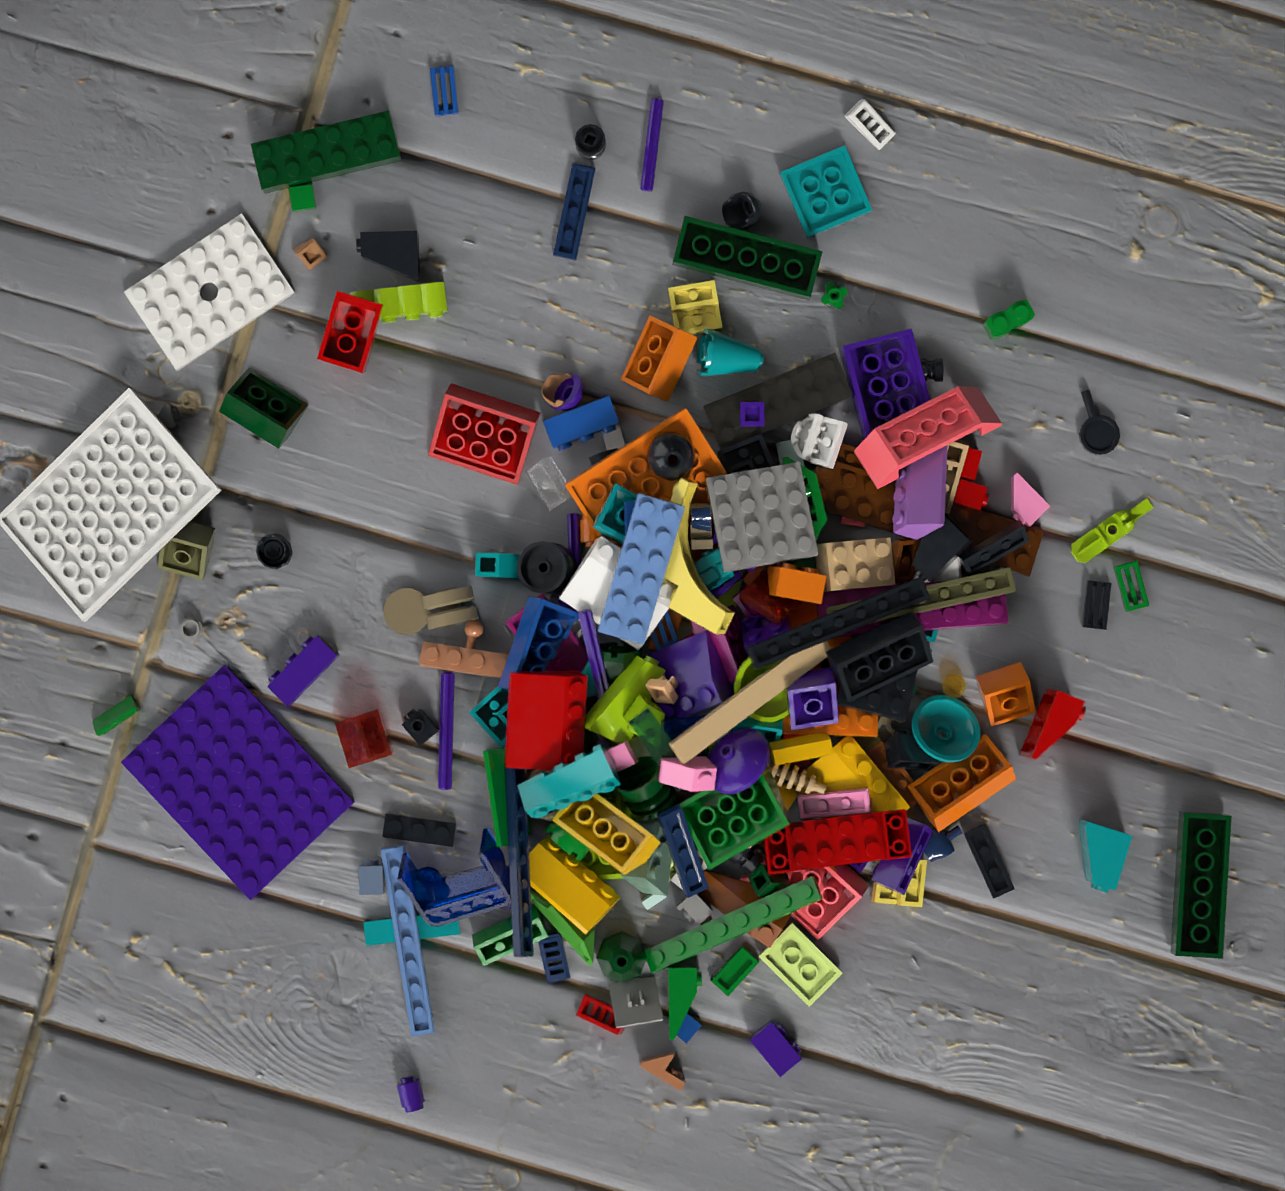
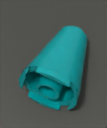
(726, 355)

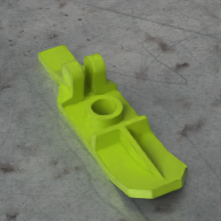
(1099, 538)

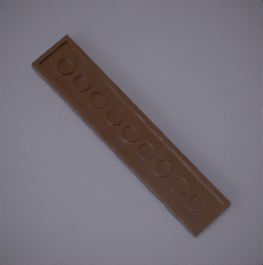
(860, 500)

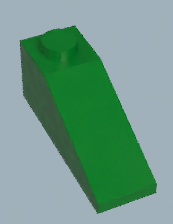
(681, 991)

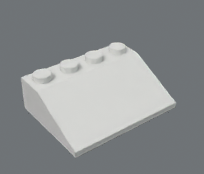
(593, 580)

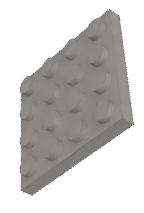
(761, 517)

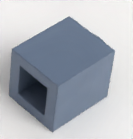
(371, 878)

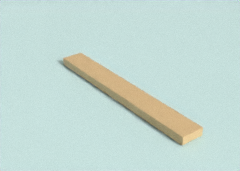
(746, 701)

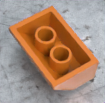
(658, 358)

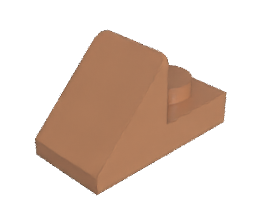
(658, 1066)

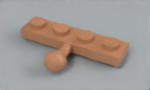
(465, 659)

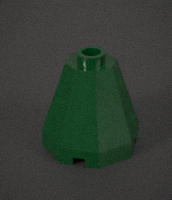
(617, 658)
(624, 946)

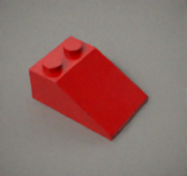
(350, 332)

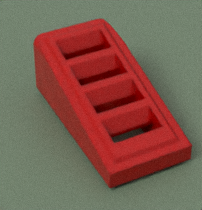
(600, 1021)

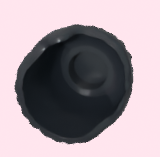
(741, 210)

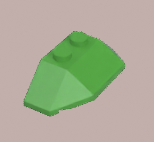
(581, 942)

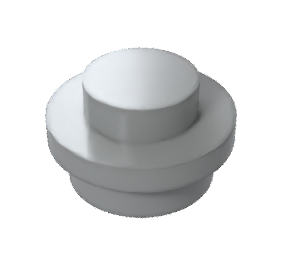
(191, 629)

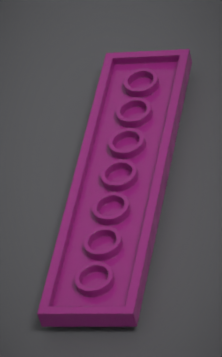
(970, 614)

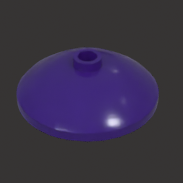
(739, 760)

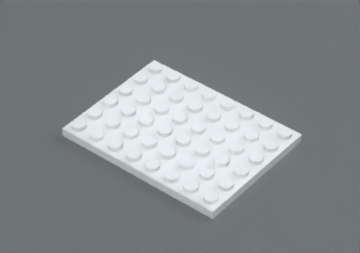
(108, 504)

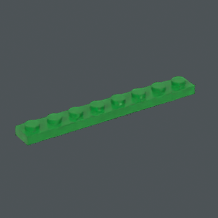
(733, 924)

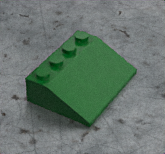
(495, 773)
(733, 822)

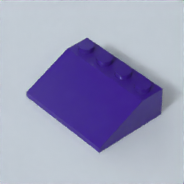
(884, 378)
(698, 674)

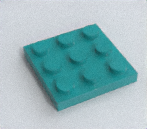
(825, 191)

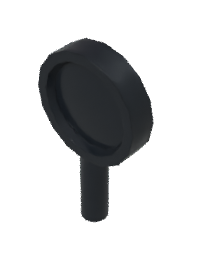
(1099, 432)

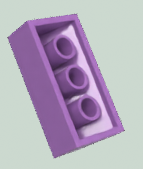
(921, 496)

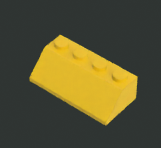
(608, 832)
(569, 885)

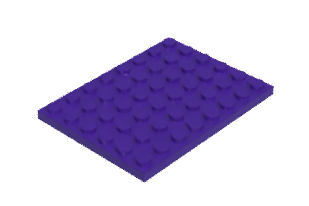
(237, 782)

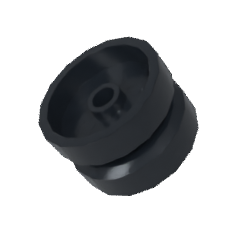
(533, 565)

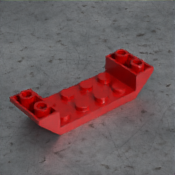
(839, 841)

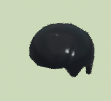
(274, 551)

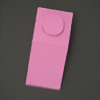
(1025, 501)
(694, 775)

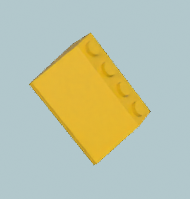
(854, 769)

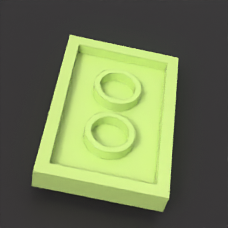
(800, 964)

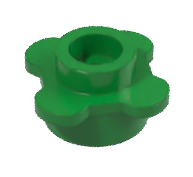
(839, 291)

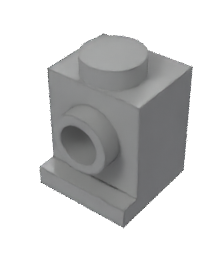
(696, 909)

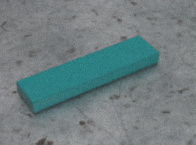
(382, 930)

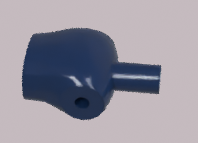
(940, 843)

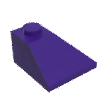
(813, 700)

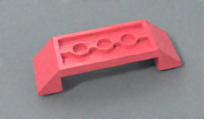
(924, 431)

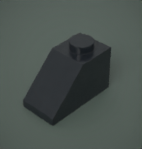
(905, 753)

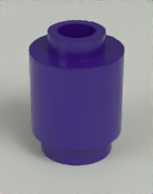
(410, 1094)

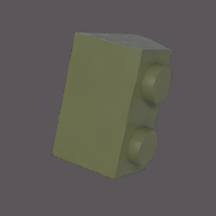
(188, 551)

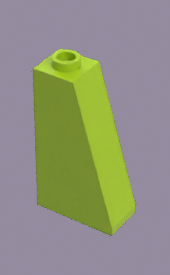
(608, 712)

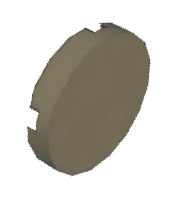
(405, 611)

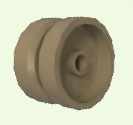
(449, 606)

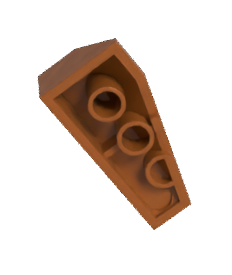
(731, 894)

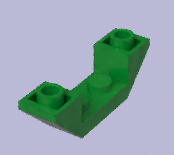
(812, 490)

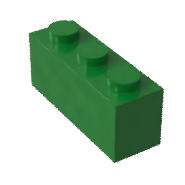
(497, 939)

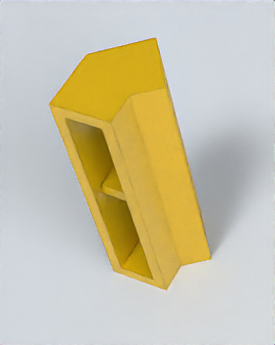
(800, 748)

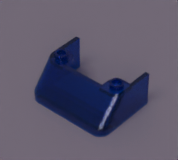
(462, 894)

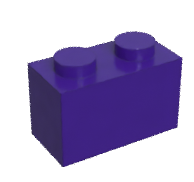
(776, 1048)

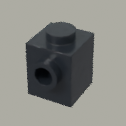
(419, 726)

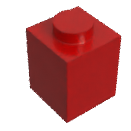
(971, 495)

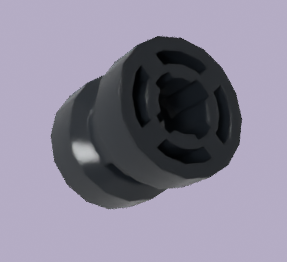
(937, 369)

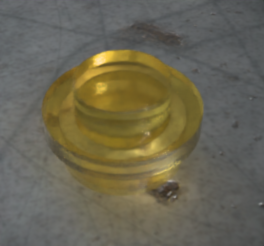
(953, 686)

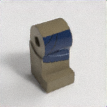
(700, 526)

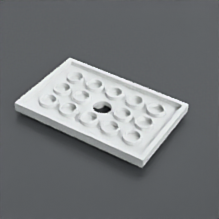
(246, 285)

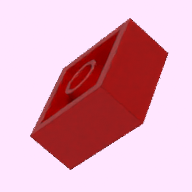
(971, 464)

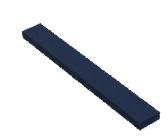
(519, 865)

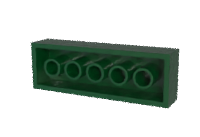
(326, 152)
(747, 258)
(1200, 885)

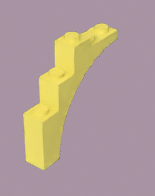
(692, 596)

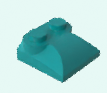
(611, 517)

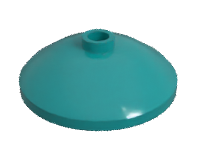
(950, 719)

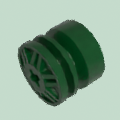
(643, 790)

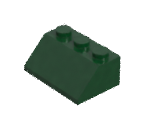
(263, 407)

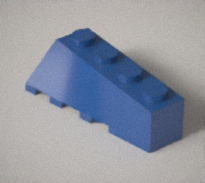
(537, 637)

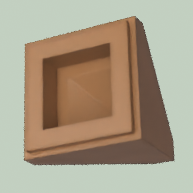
(310, 253)

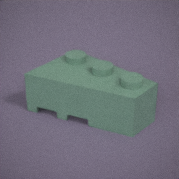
(654, 874)

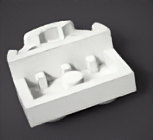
(818, 439)

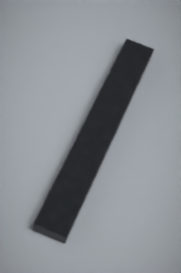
(837, 623)

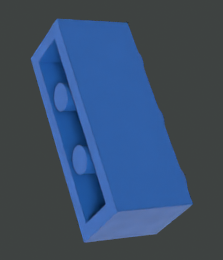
(581, 423)

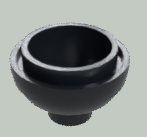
(666, 445)

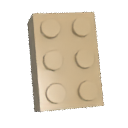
(856, 564)

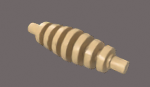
(810, 784)

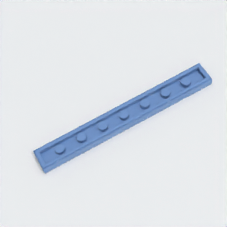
(408, 946)

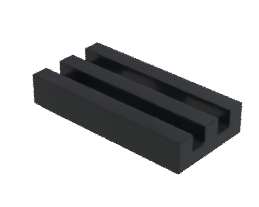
(1094, 624)

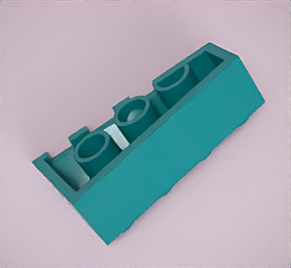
(569, 783)

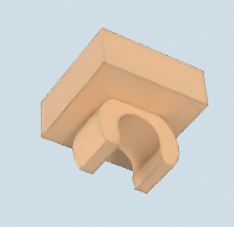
(663, 689)

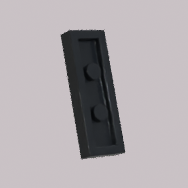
(994, 548)
(419, 830)
(988, 861)

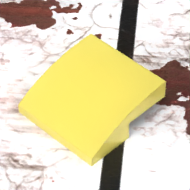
(695, 307)
(914, 892)

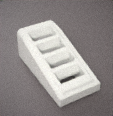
(864, 130)

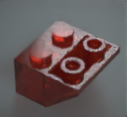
(364, 738)

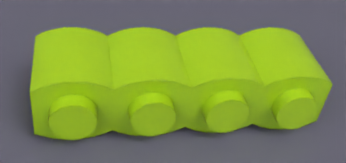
(408, 301)

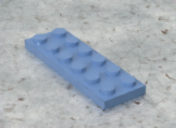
(641, 568)

